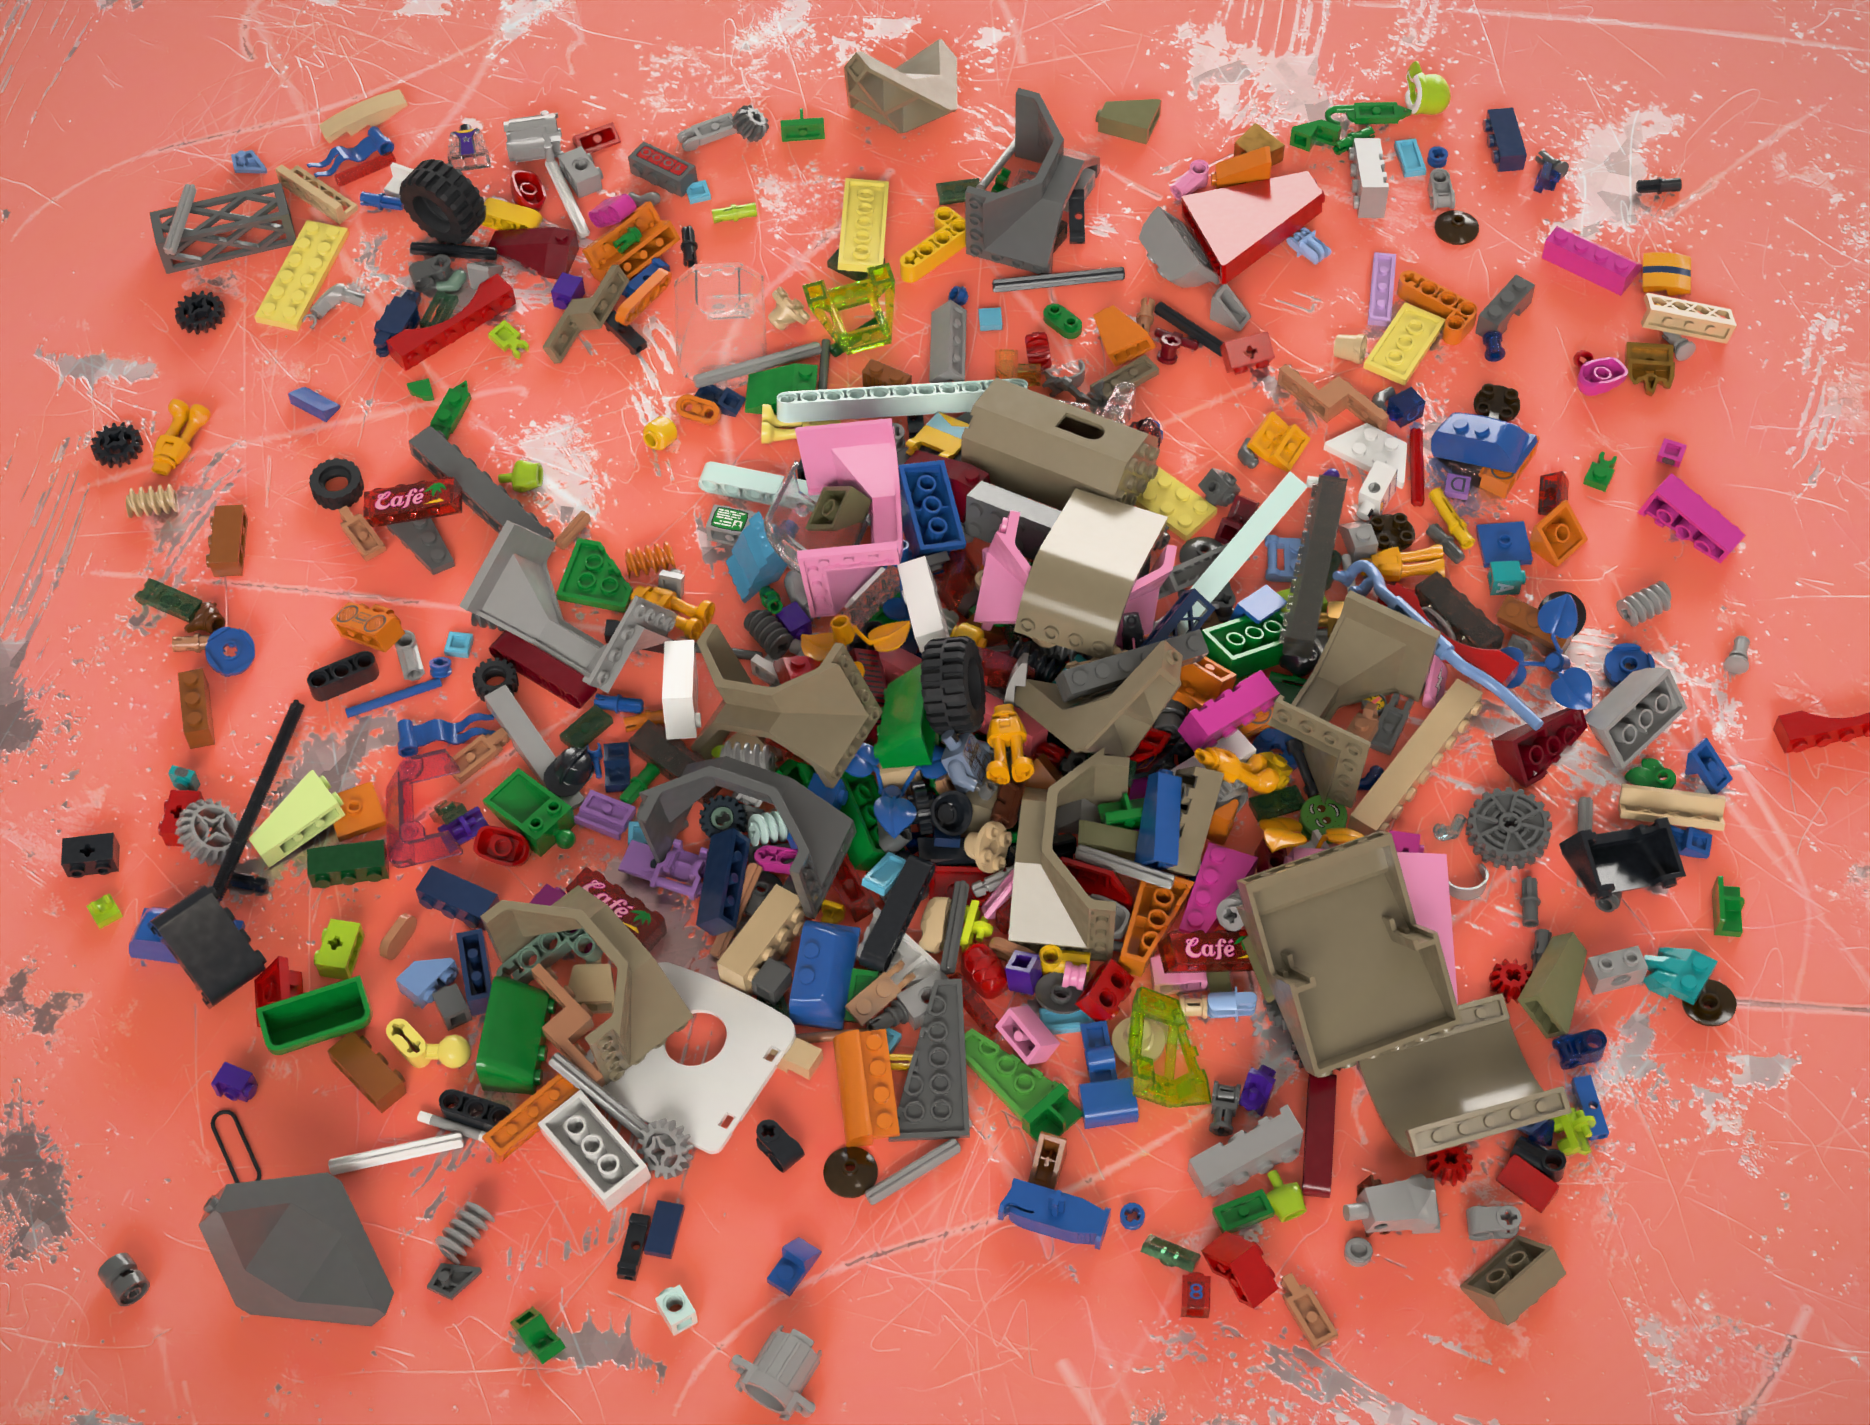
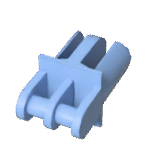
(1308, 245)
(1231, 1004)

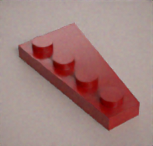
(945, 877)

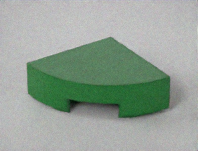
(421, 389)

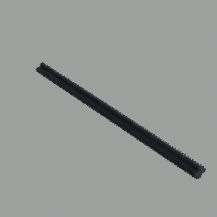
(257, 798)

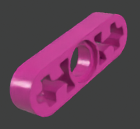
(772, 858)

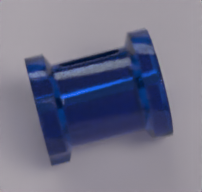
(1494, 349)

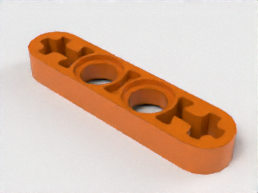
(643, 297)

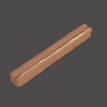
(751, 878)

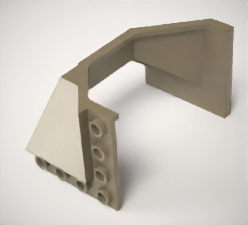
(1365, 656)
(814, 715)
(1046, 898)
(645, 1000)

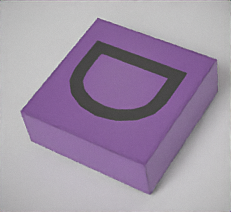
(1457, 486)

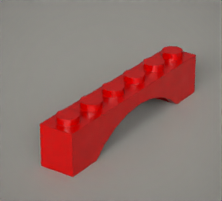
(416, 345)
(1490, 661)
(1805, 730)

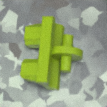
(1577, 1130)

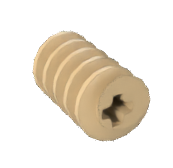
(151, 501)

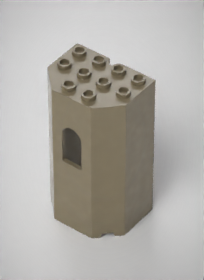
(1054, 447)

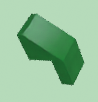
(1306, 134)
(537, 1335)

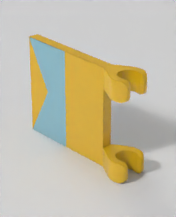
(940, 434)

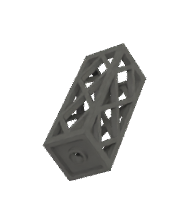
(242, 225)

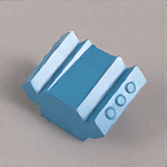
(754, 560)

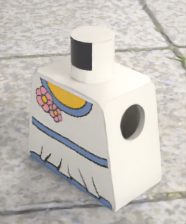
(1377, 490)

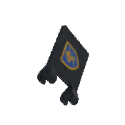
(1154, 763)

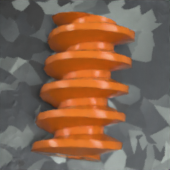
(649, 559)

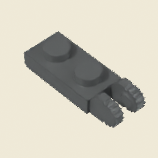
(1391, 725)

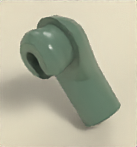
(454, 283)

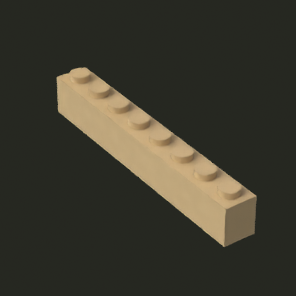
(1416, 759)

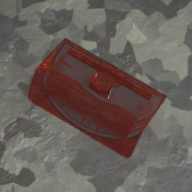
(1552, 491)

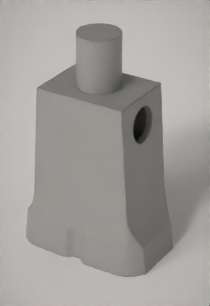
(1396, 1206)

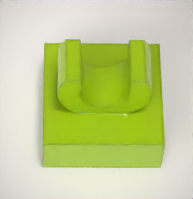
(104, 911)

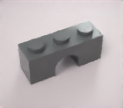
(1510, 300)

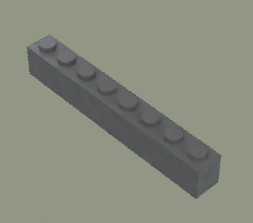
(478, 489)

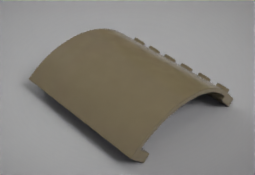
(1459, 1084)

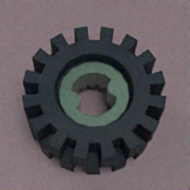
(716, 809)

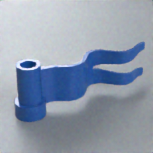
(374, 142)
(437, 730)

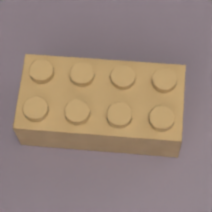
(763, 936)

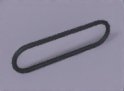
(244, 1140)

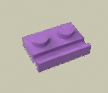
(605, 814)

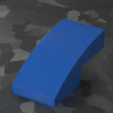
(1692, 842)

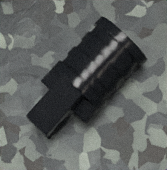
(1132, 629)

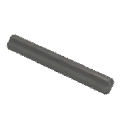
(954, 927)

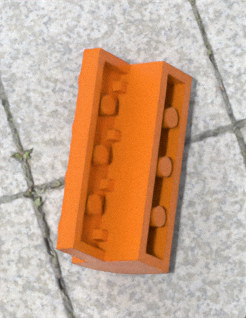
(656, 239)
(1202, 682)
(865, 1086)

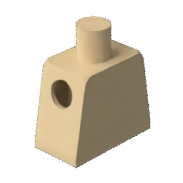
(593, 986)

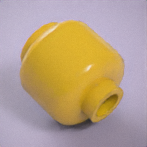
(660, 433)
(973, 632)

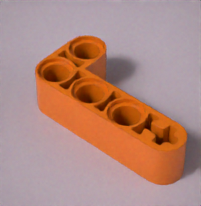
(1438, 300)

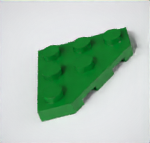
(594, 579)

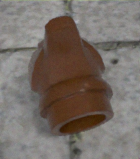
(206, 619)

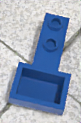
(1106, 1098)

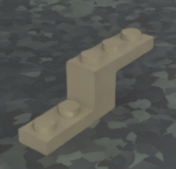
(586, 314)

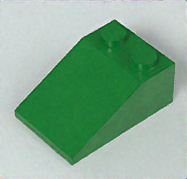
(767, 384)

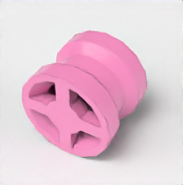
(1074, 975)

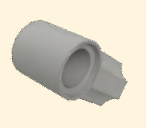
(409, 656)

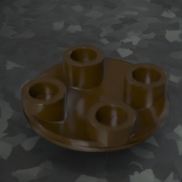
(1497, 402)
(1393, 531)

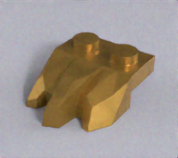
(1650, 364)

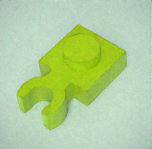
(508, 337)

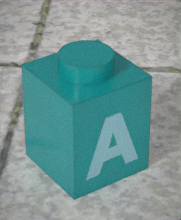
(1505, 577)

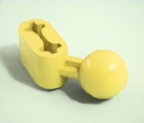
(451, 1051)

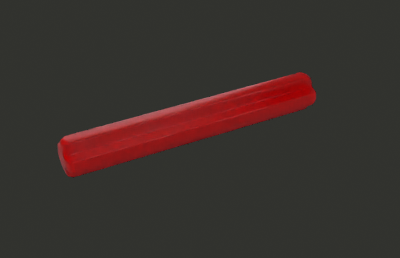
(1417, 467)

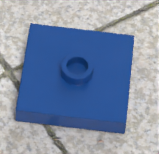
(1504, 543)

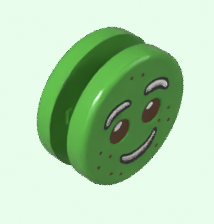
(1321, 816)

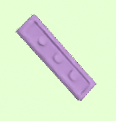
(1382, 289)

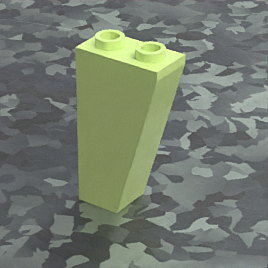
(297, 819)

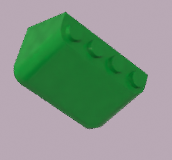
(904, 730)
(315, 1016)
(513, 1037)

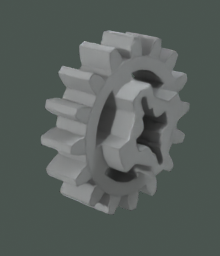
(665, 1148)

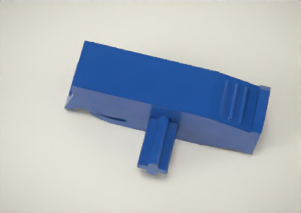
(1055, 1214)

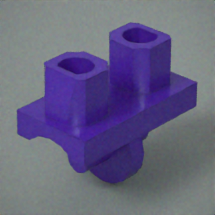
(465, 826)
(1258, 1089)

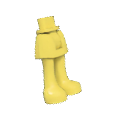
(771, 426)

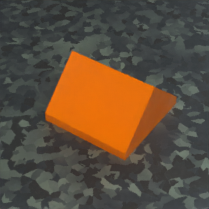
(1557, 535)

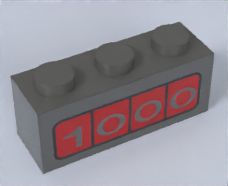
(662, 169)

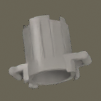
(533, 137)
(779, 1373)

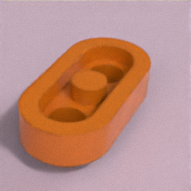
(699, 409)

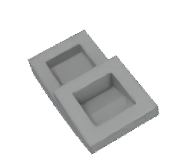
(1017, 678)

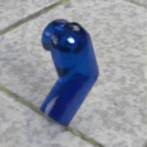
(1370, 779)

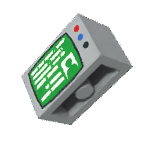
(727, 524)

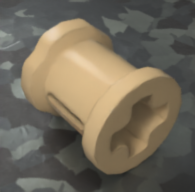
(1194, 1006)

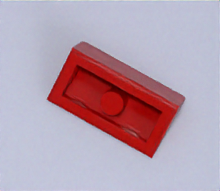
(597, 138)
(1528, 1183)

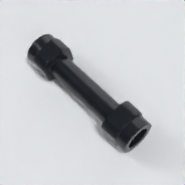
(1295, 748)

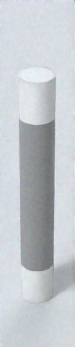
(450, 1125)

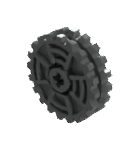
(1508, 828)

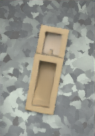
(801, 1058)

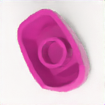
(1601, 375)

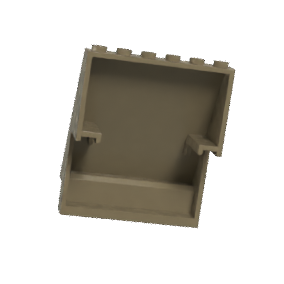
(1347, 954)

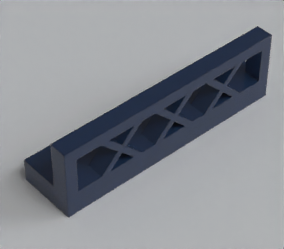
(1175, 615)

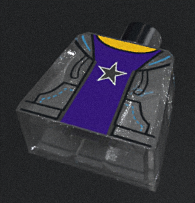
(468, 149)

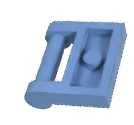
(1290, 551)

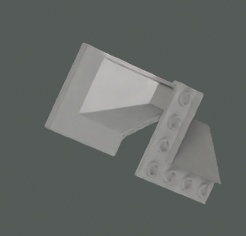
(518, 595)

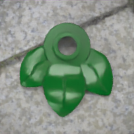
(1650, 775)

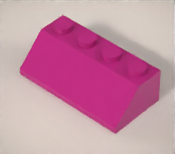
(1590, 260)

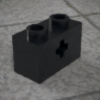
(90, 855)

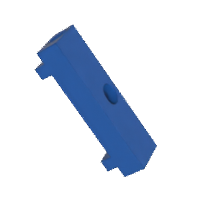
(638, 280)
(1586, 1096)

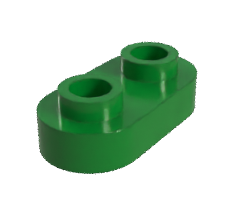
(1059, 319)

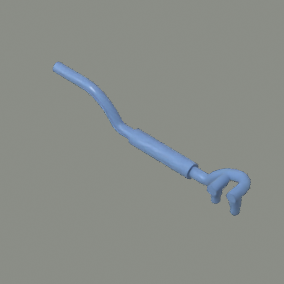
(1444, 649)

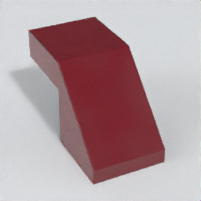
(1239, 514)

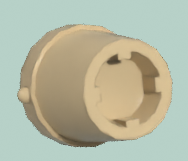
(1351, 347)

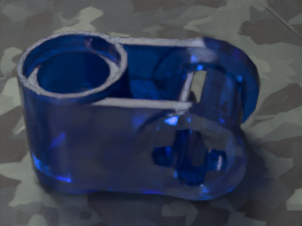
(1575, 1051)

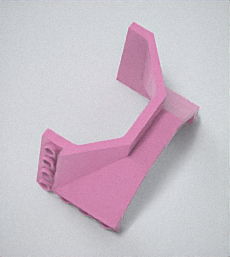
(860, 457)
(1008, 571)

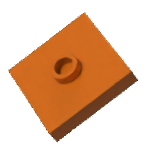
(361, 812)

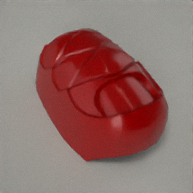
(527, 189)
(502, 846)
(983, 971)

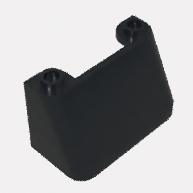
(1624, 859)

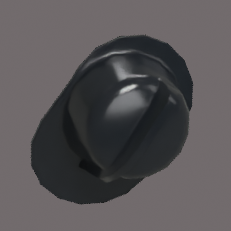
(569, 772)

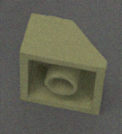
(838, 509)

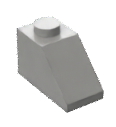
(1359, 539)

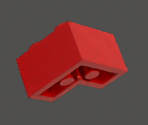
(1242, 1266)

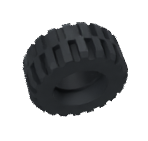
(442, 201)
(953, 685)

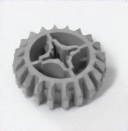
(194, 830)

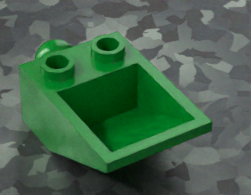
(533, 812)

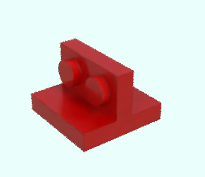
(277, 984)

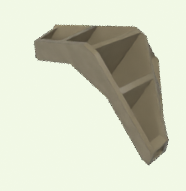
(904, 96)
(1111, 717)

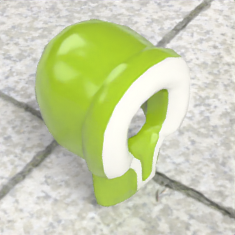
(1432, 92)

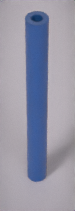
(393, 697)

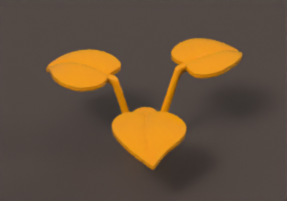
(884, 638)
(1280, 834)

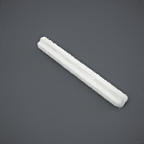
(567, 199)
(395, 1153)

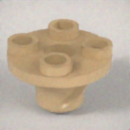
(787, 310)
(989, 846)
(1152, 1044)

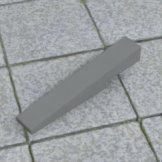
(1189, 572)
(524, 736)

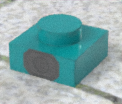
(184, 778)

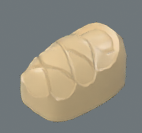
(934, 924)

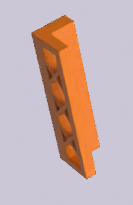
(524, 1120)

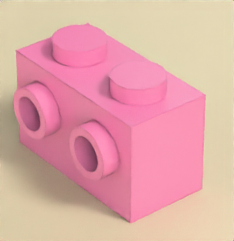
(1027, 1035)

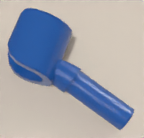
(596, 756)

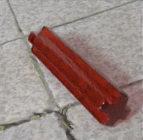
(364, 169)

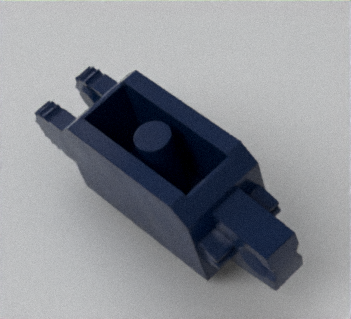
(398, 316)

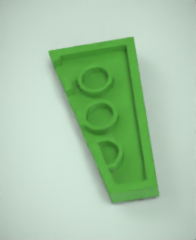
(1005, 1074)

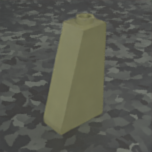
(1108, 839)
(1554, 985)

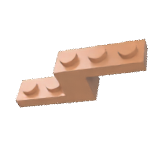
(1332, 398)
(568, 1024)

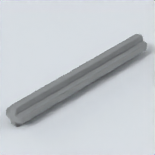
(597, 1094)

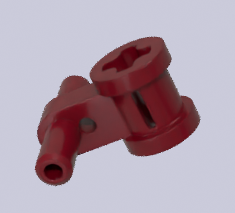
(1170, 343)

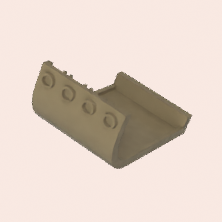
(1087, 573)

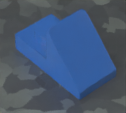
(1708, 765)
(793, 1266)

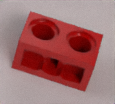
(1105, 991)

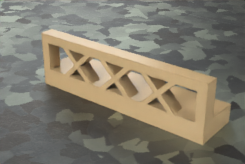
(316, 197)
(1688, 320)
(1679, 806)

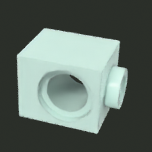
(678, 1320)

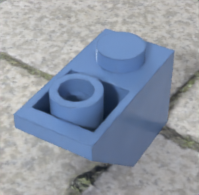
(425, 978)

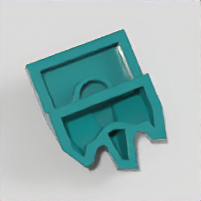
(1678, 973)

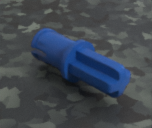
(380, 201)
(619, 703)

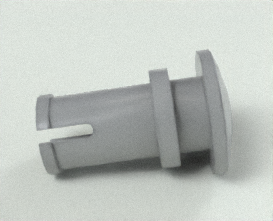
(1682, 347)
(1737, 661)

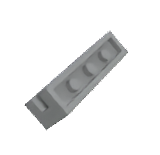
(948, 343)

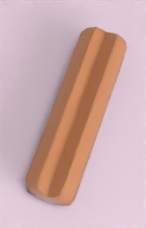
(572, 530)

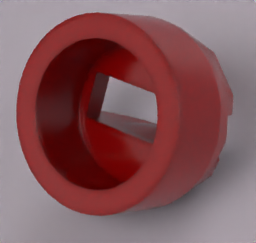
(1584, 354)

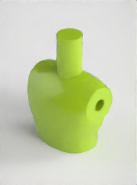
(524, 477)
(1285, 1199)

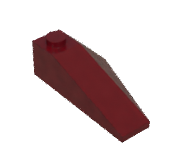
(542, 249)
(962, 477)
(1529, 753)

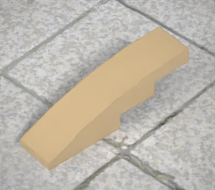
(367, 112)

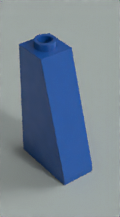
(1160, 821)

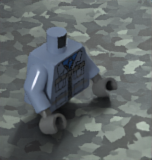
(966, 763)

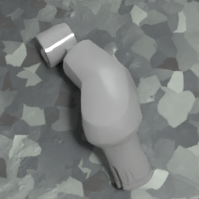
(331, 298)
(796, 591)

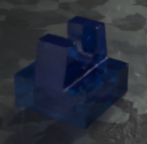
(1546, 178)

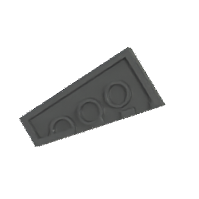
(425, 543)

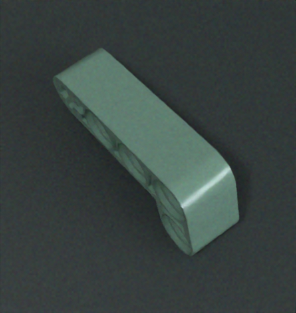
(547, 957)

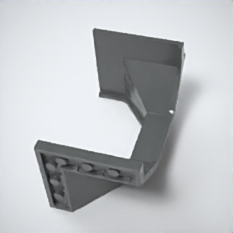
(1023, 221)
(815, 825)

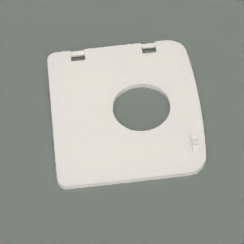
(724, 1086)

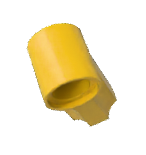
(1061, 956)

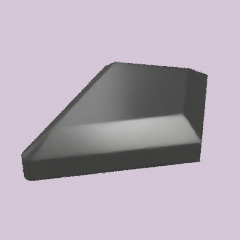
(452, 1279)

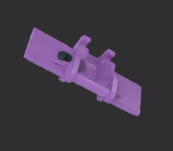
(678, 865)

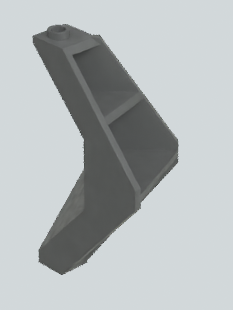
(296, 1251)

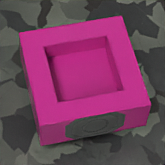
(1671, 452)

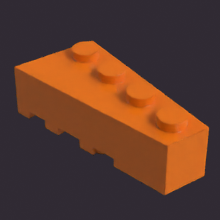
(1150, 921)

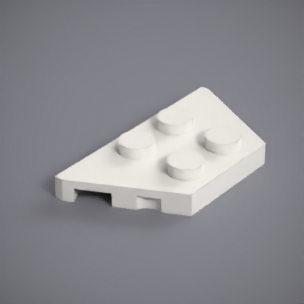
(1365, 445)
(913, 956)

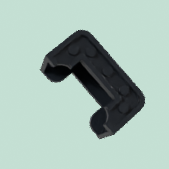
(208, 944)

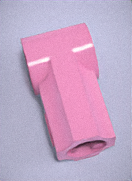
(1193, 179)

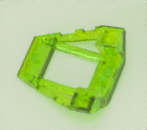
(866, 291)
(1184, 1091)

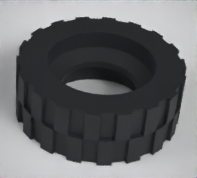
(332, 469)

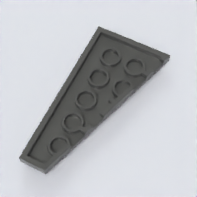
(936, 1084)

